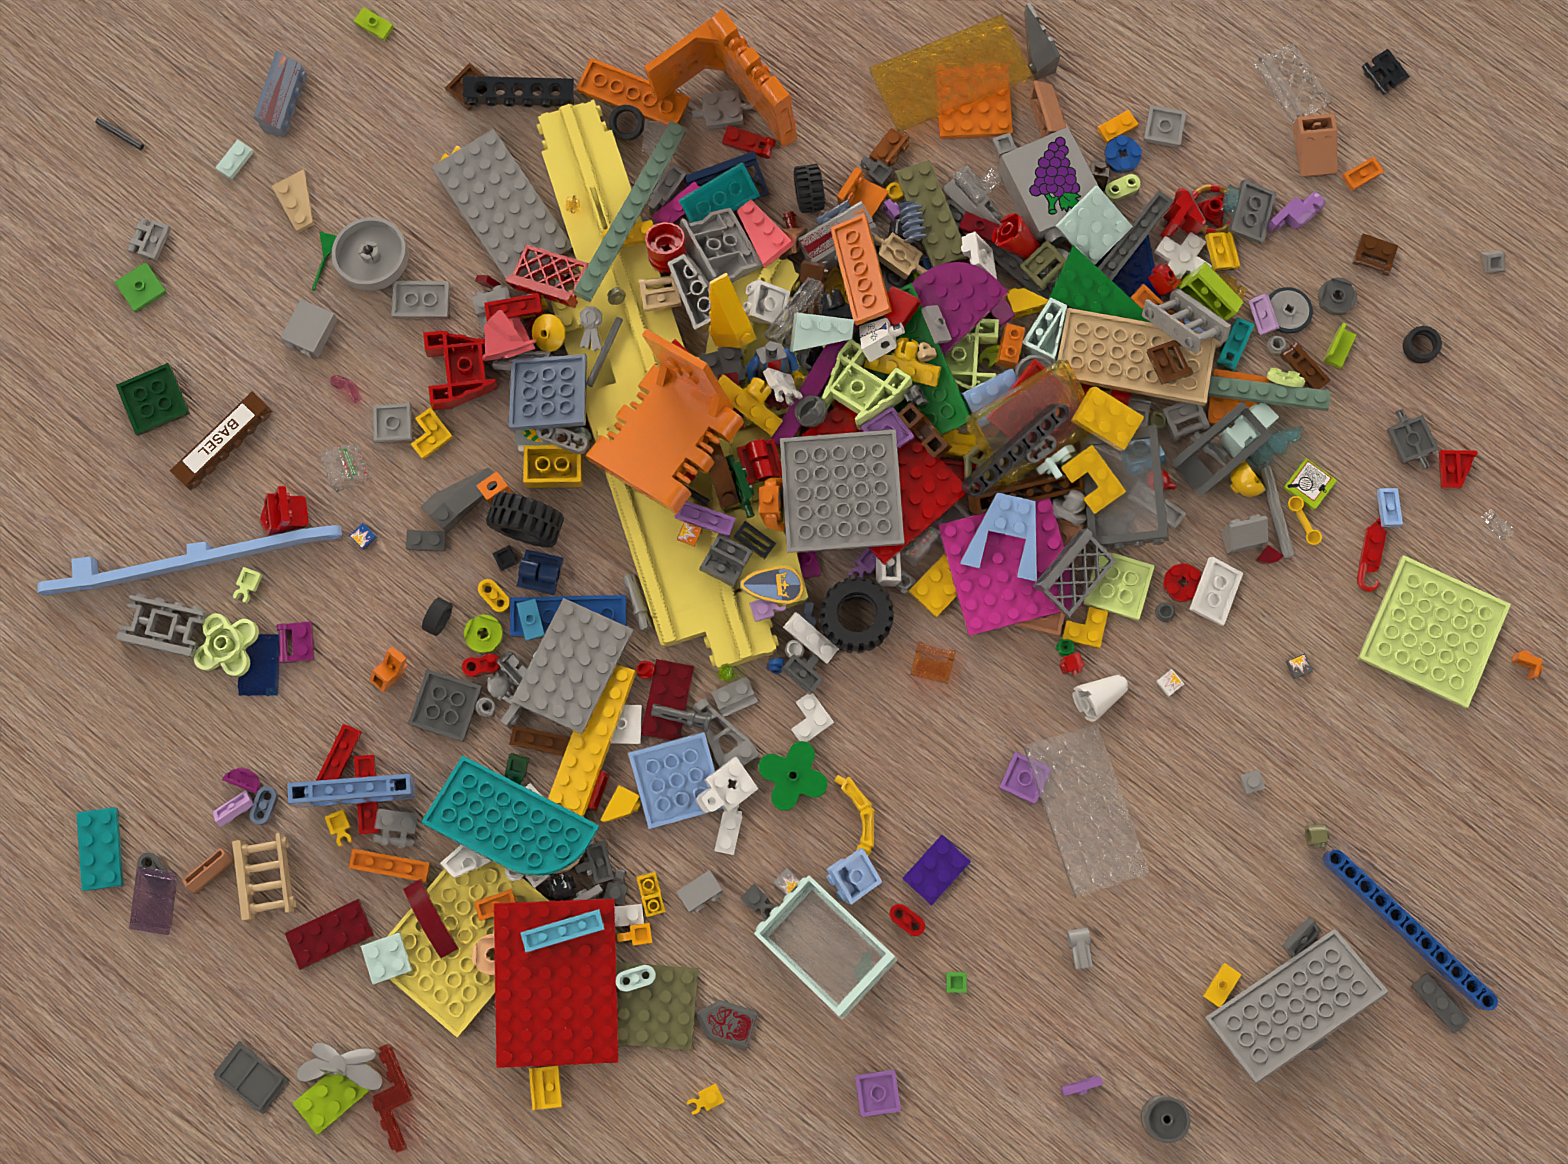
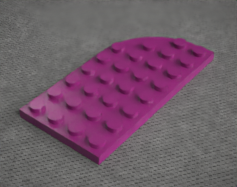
(962, 294)

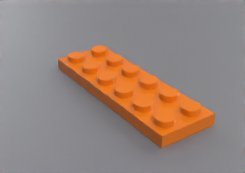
(621, 87)
(860, 269)

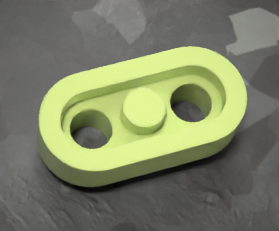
(1123, 187)

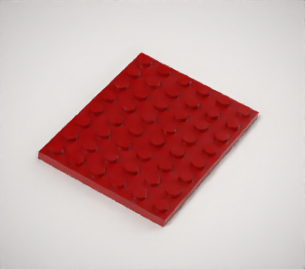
(925, 482)
(556, 999)

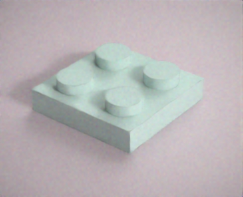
(386, 958)

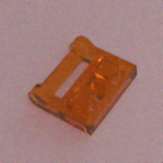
(931, 668)

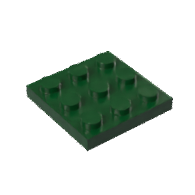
(152, 399)

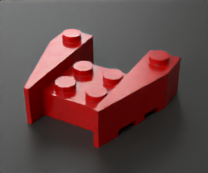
(463, 369)

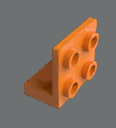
(860, 189)

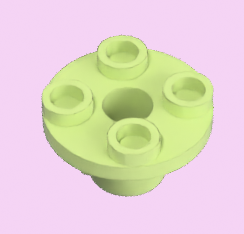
(1288, 379)

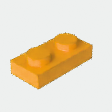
(1117, 126)

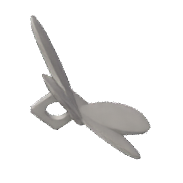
(350, 1064)

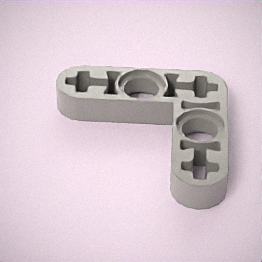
(553, 435)

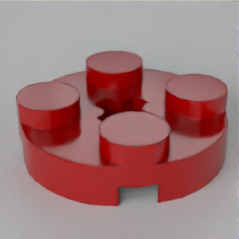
(1174, 589)

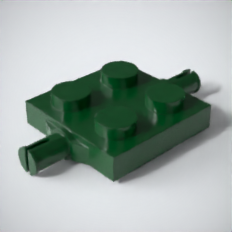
(744, 491)

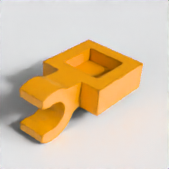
(639, 934)

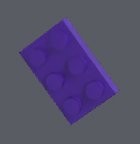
(936, 870)

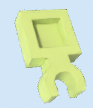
(248, 581)

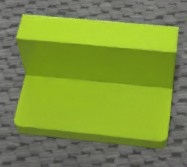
(1339, 347)

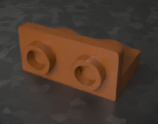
(890, 148)

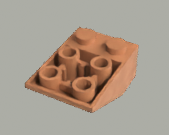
(1316, 144)

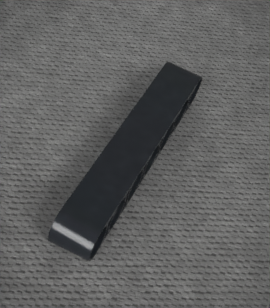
(1006, 451)

